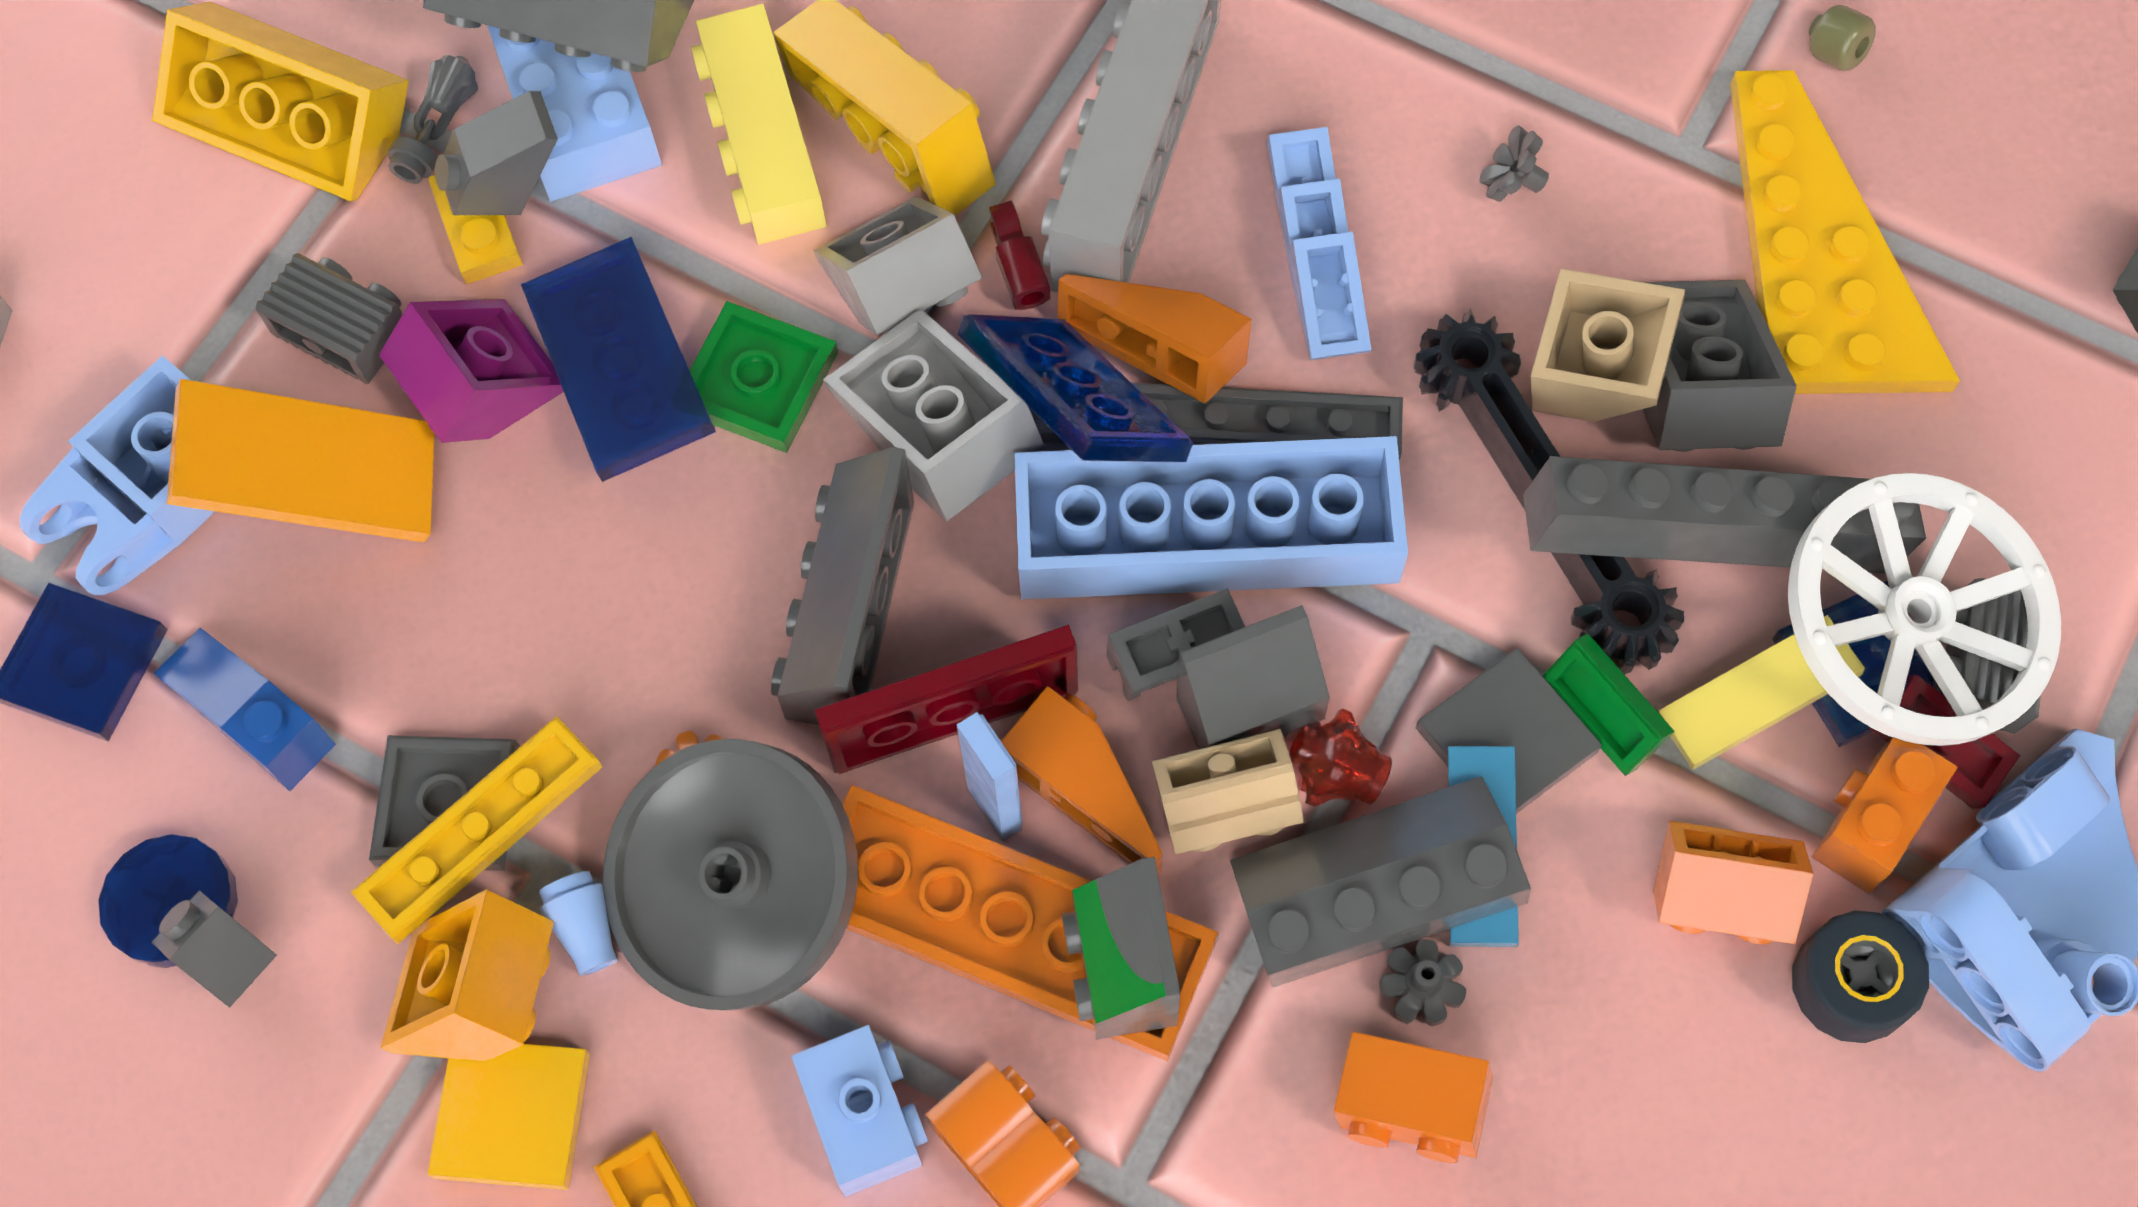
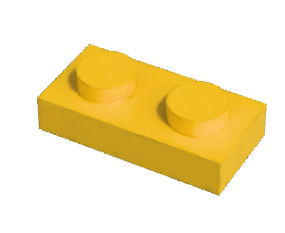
(479, 242)

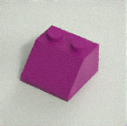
(469, 367)

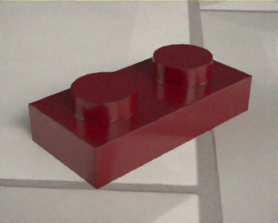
(1980, 762)

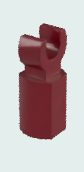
(1018, 259)

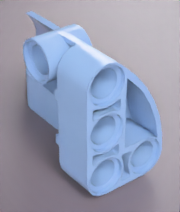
(2036, 907)

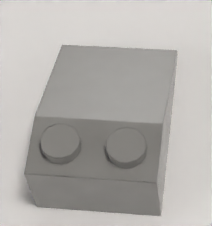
(941, 406)

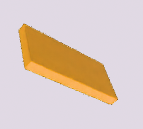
(300, 462)

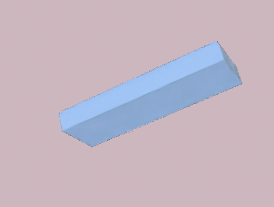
(990, 775)

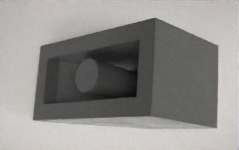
(497, 158)

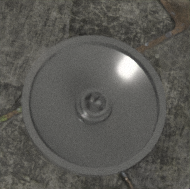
(730, 875)

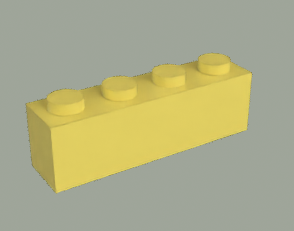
(760, 125)

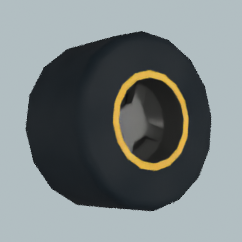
(1878, 958)

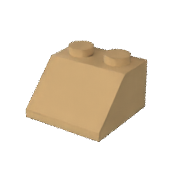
(1604, 346)

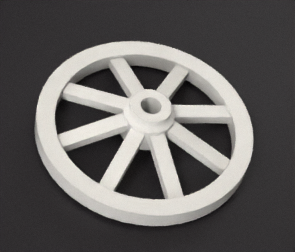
(1929, 604)

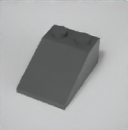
(1722, 374)

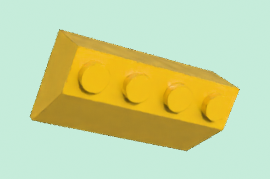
(276, 98)

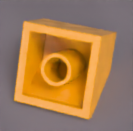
(470, 981)

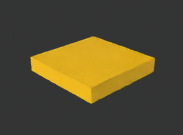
(511, 1118)

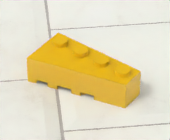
(889, 102)

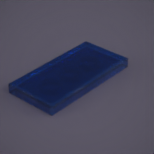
(617, 359)
(1075, 389)

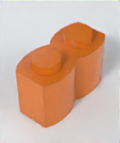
(1003, 1139)

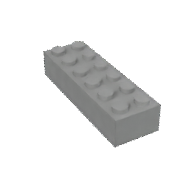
(1127, 138)

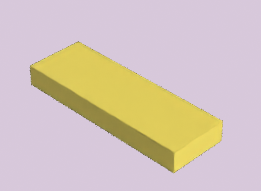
(1746, 700)

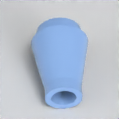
(580, 920)

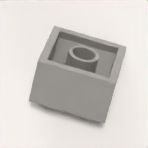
(900, 264)

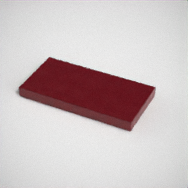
(934, 702)

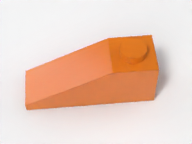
(1159, 330)
(1073, 768)

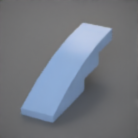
(1318, 244)

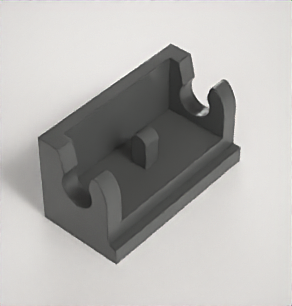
(1150, 649)

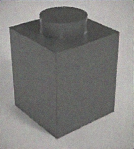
(212, 947)

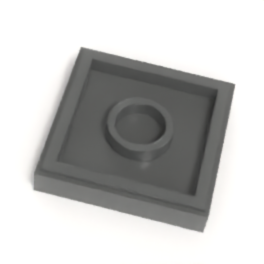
(1517, 709)
(424, 780)

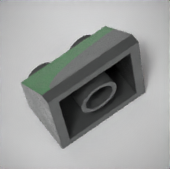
(1124, 952)

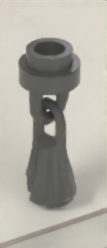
(448, 88)

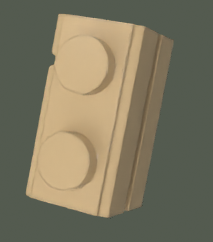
(1228, 792)

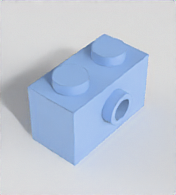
(858, 1109)

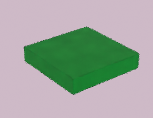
(760, 375)

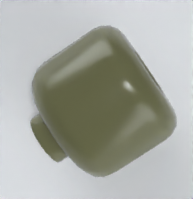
(1841, 37)

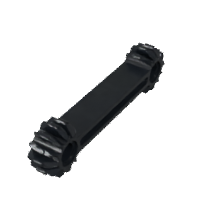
(1520, 452)

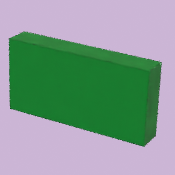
(1608, 704)

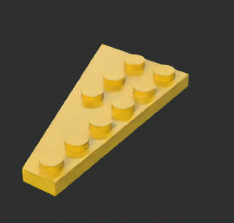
(1820, 257)

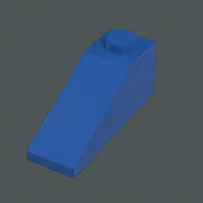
(246, 708)

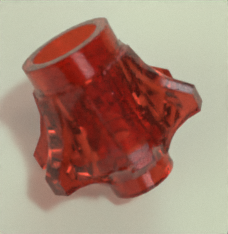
(1339, 762)

